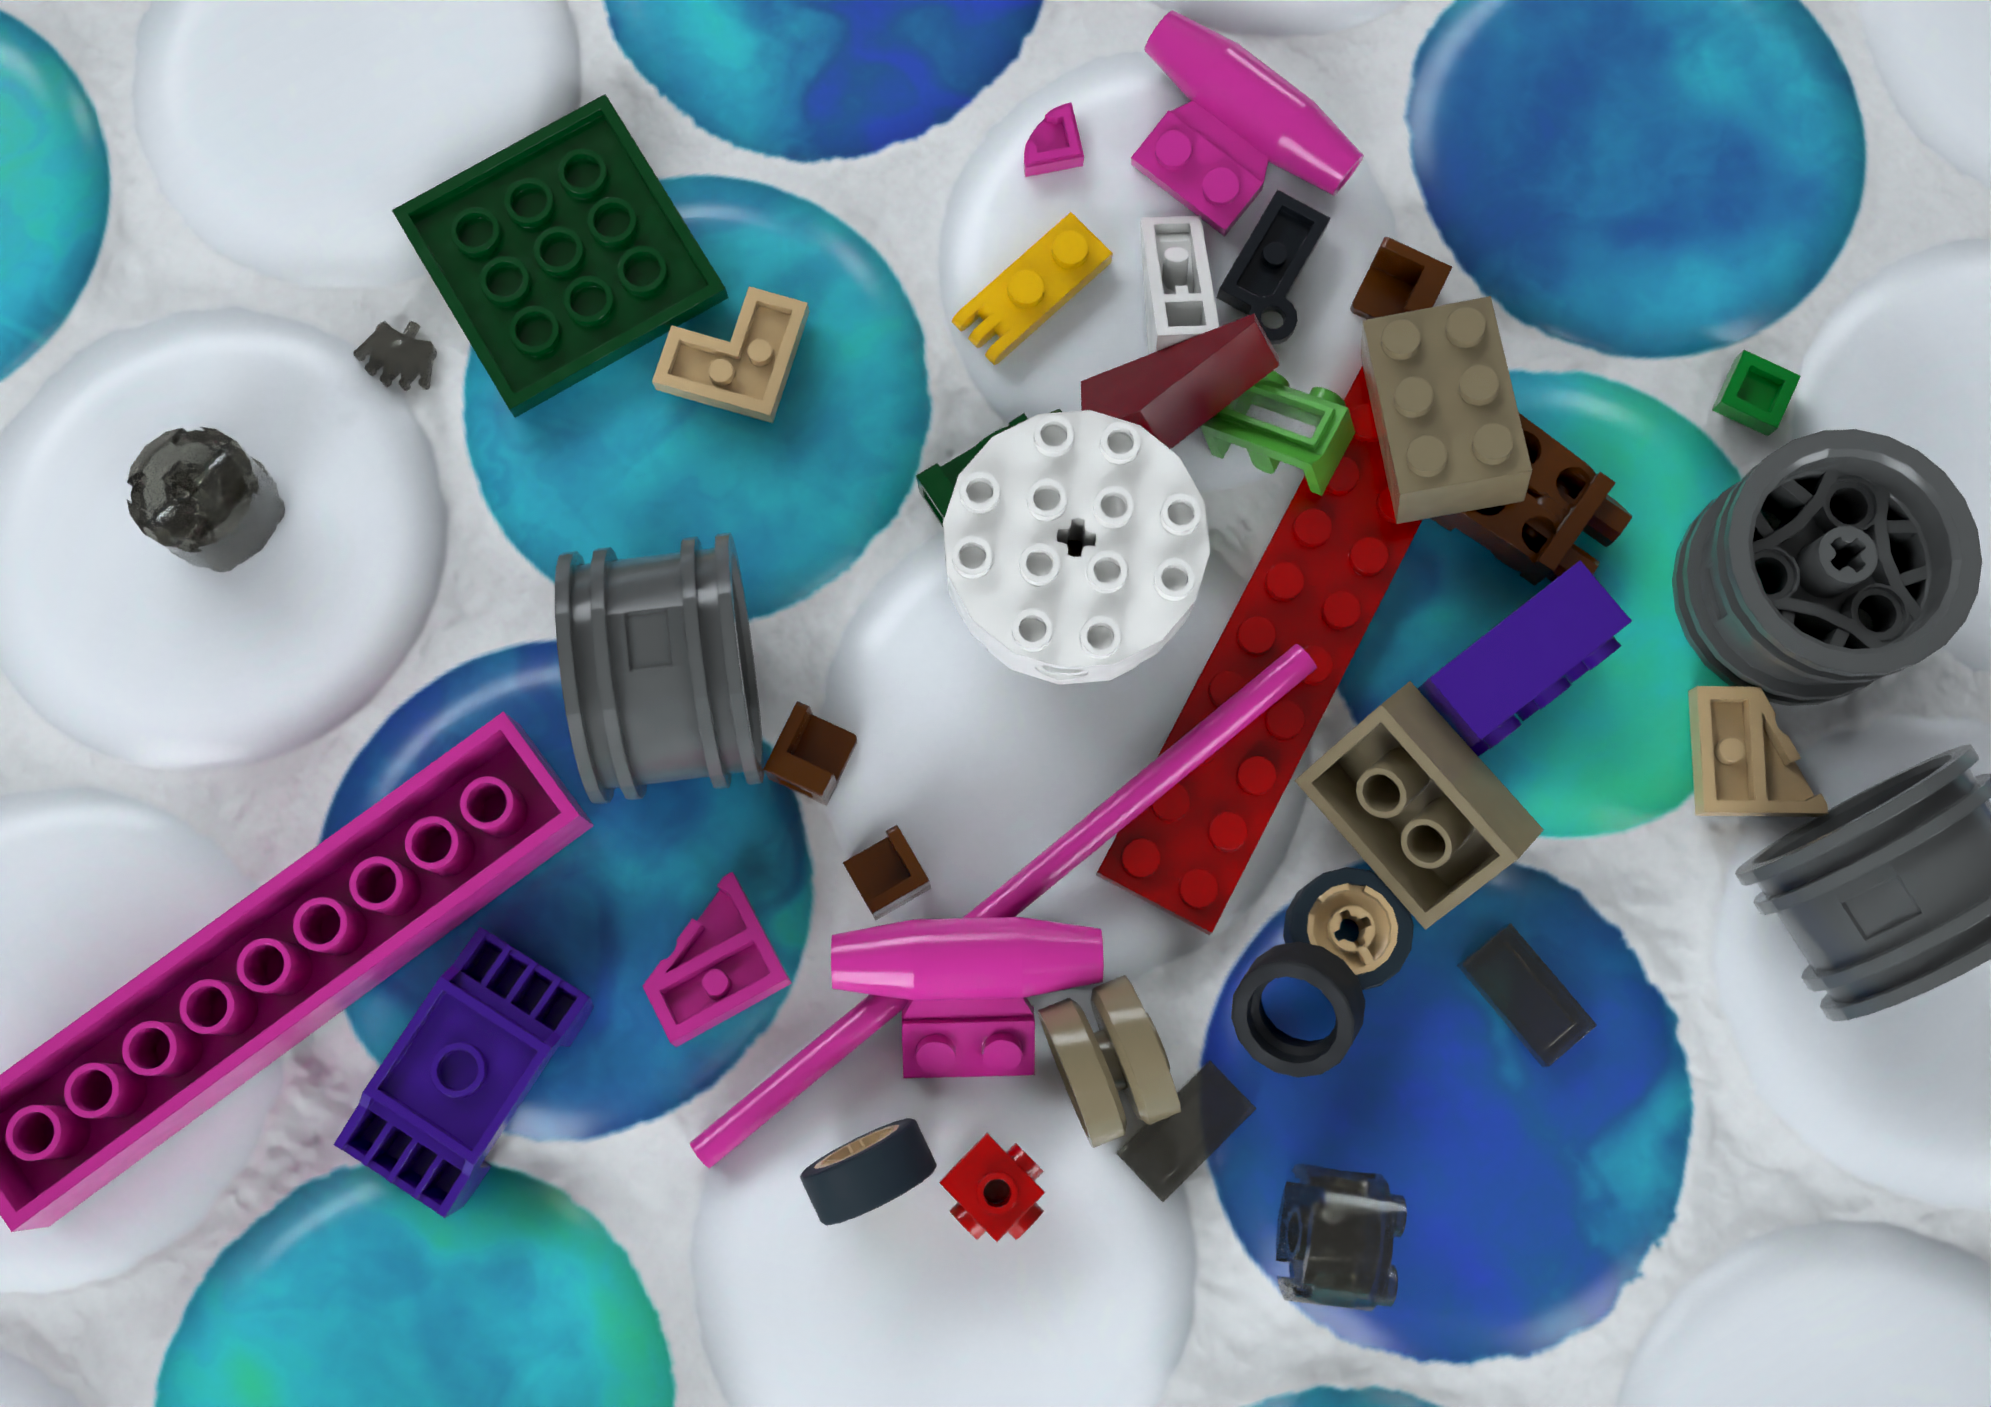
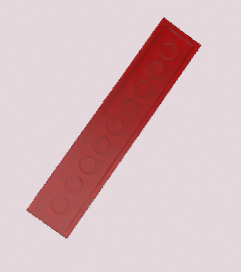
(1308, 590)

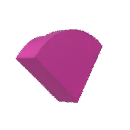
(1054, 143)

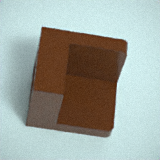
(1399, 281)
(810, 755)
(887, 874)

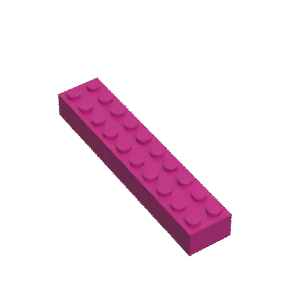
(276, 969)

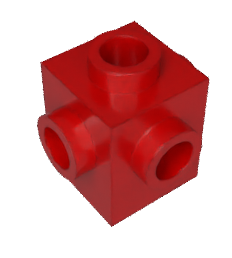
(978, 1167)

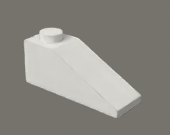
(1176, 280)

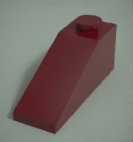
(1184, 383)

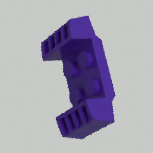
(462, 1072)

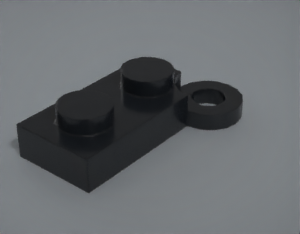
(1273, 262)

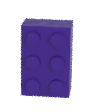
(1527, 659)

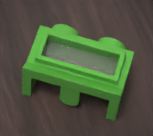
(1285, 427)

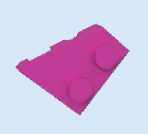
(716, 968)

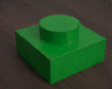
(1756, 393)

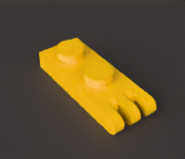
(1034, 287)

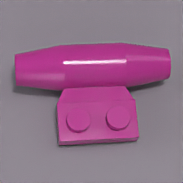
(1238, 120)
(967, 985)

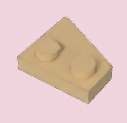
(1743, 757)

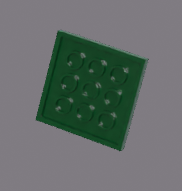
(560, 255)

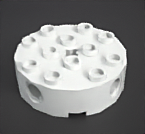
(1086, 483)

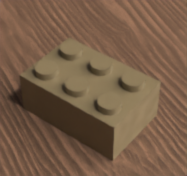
(1444, 410)
(1419, 806)

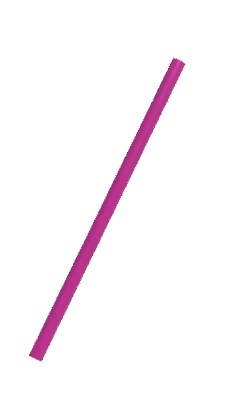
(1013, 896)

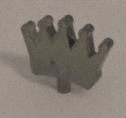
(398, 355)

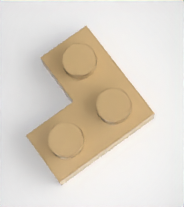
(742, 373)

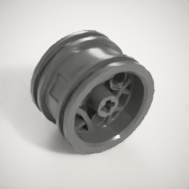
(1900, 557)
(658, 668)
(1887, 886)

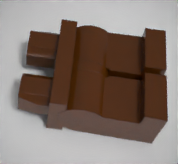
(1557, 507)

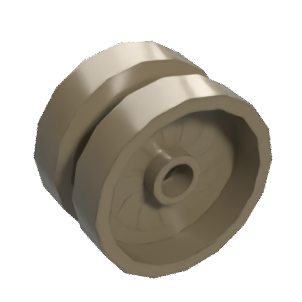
(1116, 1058)

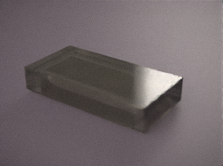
(1527, 995)
(1176, 1146)

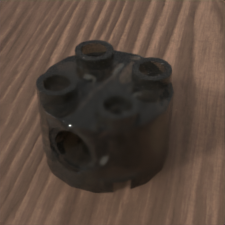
(204, 498)
(1339, 1238)

